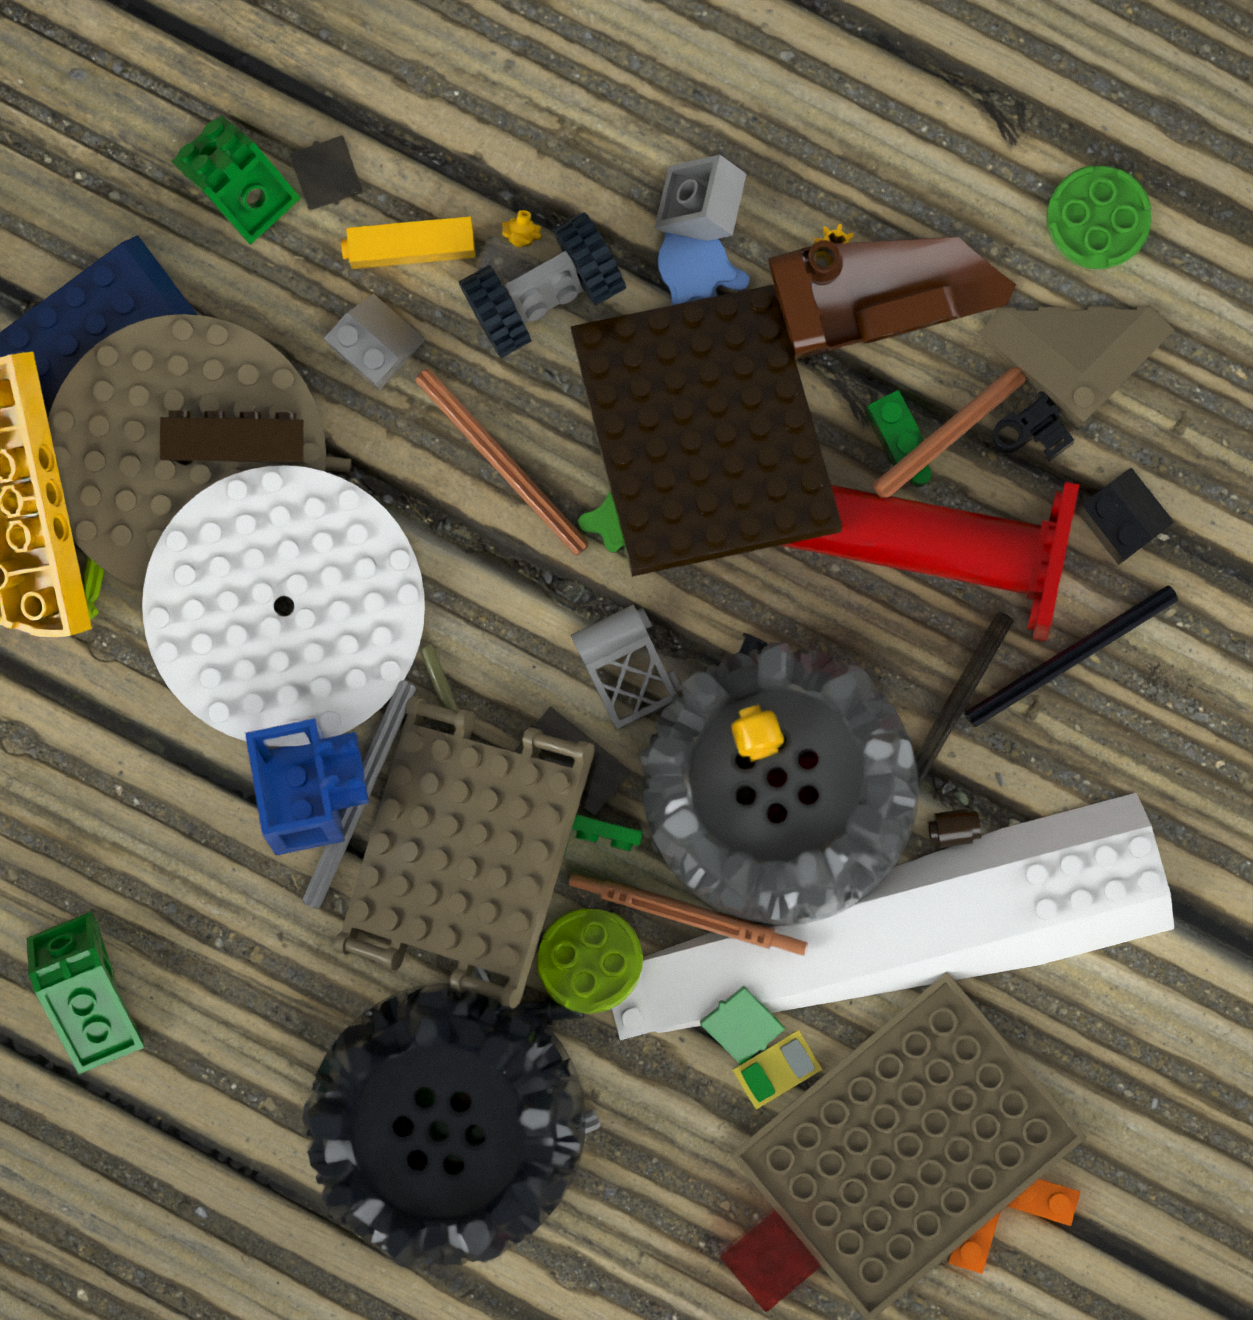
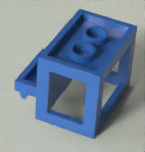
(305, 785)

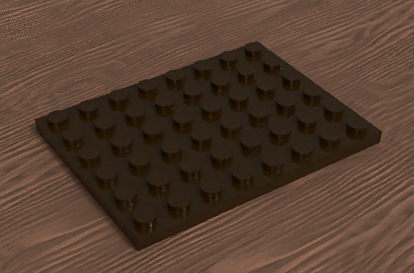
(704, 430)

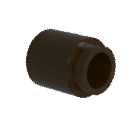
(954, 828)

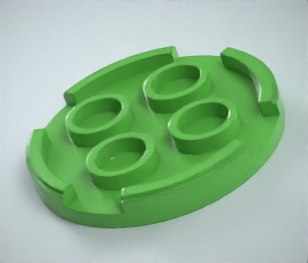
(1099, 217)

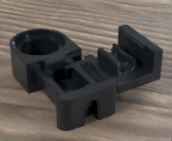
(1040, 424)

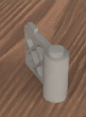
(613, 639)

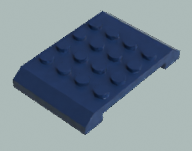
(102, 299)

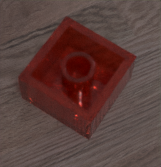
(769, 1260)

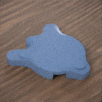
(697, 268)

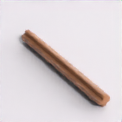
(949, 432)

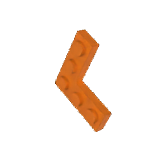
(1040, 1199)

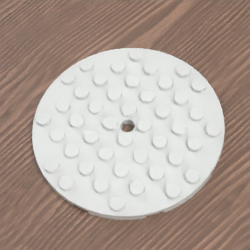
(268, 538)

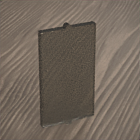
(605, 770)

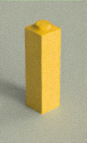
(409, 242)

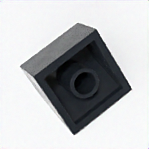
(1124, 516)

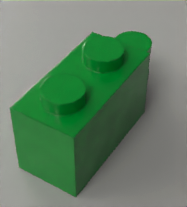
(897, 431)

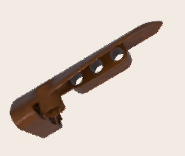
(881, 290)

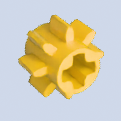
(836, 236)

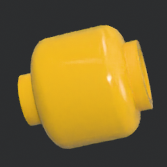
(757, 733)

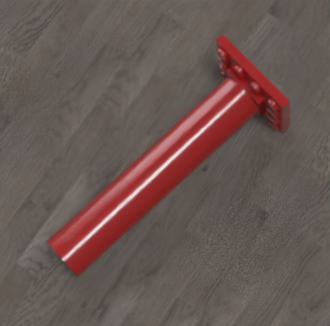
(956, 544)

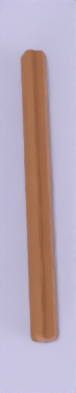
(502, 462)

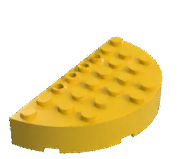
(37, 550)

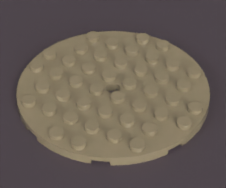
(110, 427)

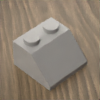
(701, 198)
(374, 340)

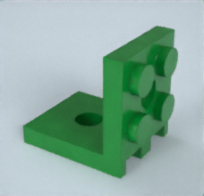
(227, 168)

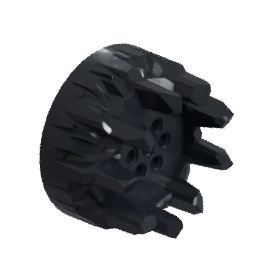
(519, 1093)

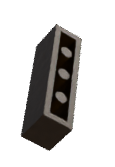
(232, 438)

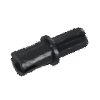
(551, 1011)

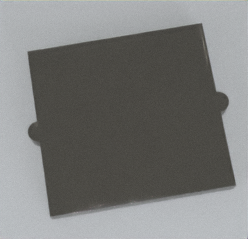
(326, 173)

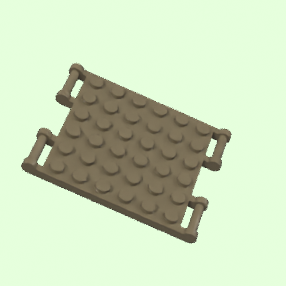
(466, 850)

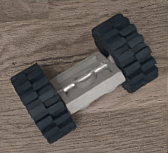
(583, 264)

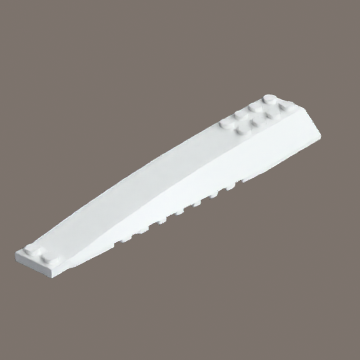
(962, 911)

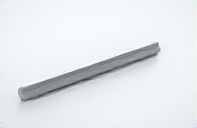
(350, 816)

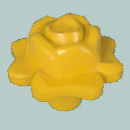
(521, 231)

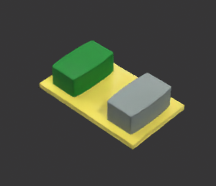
(777, 1069)

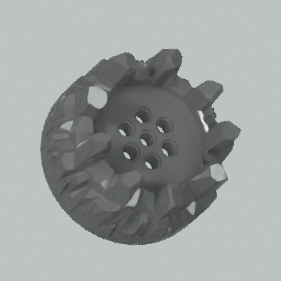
(822, 852)

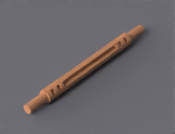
(688, 913)

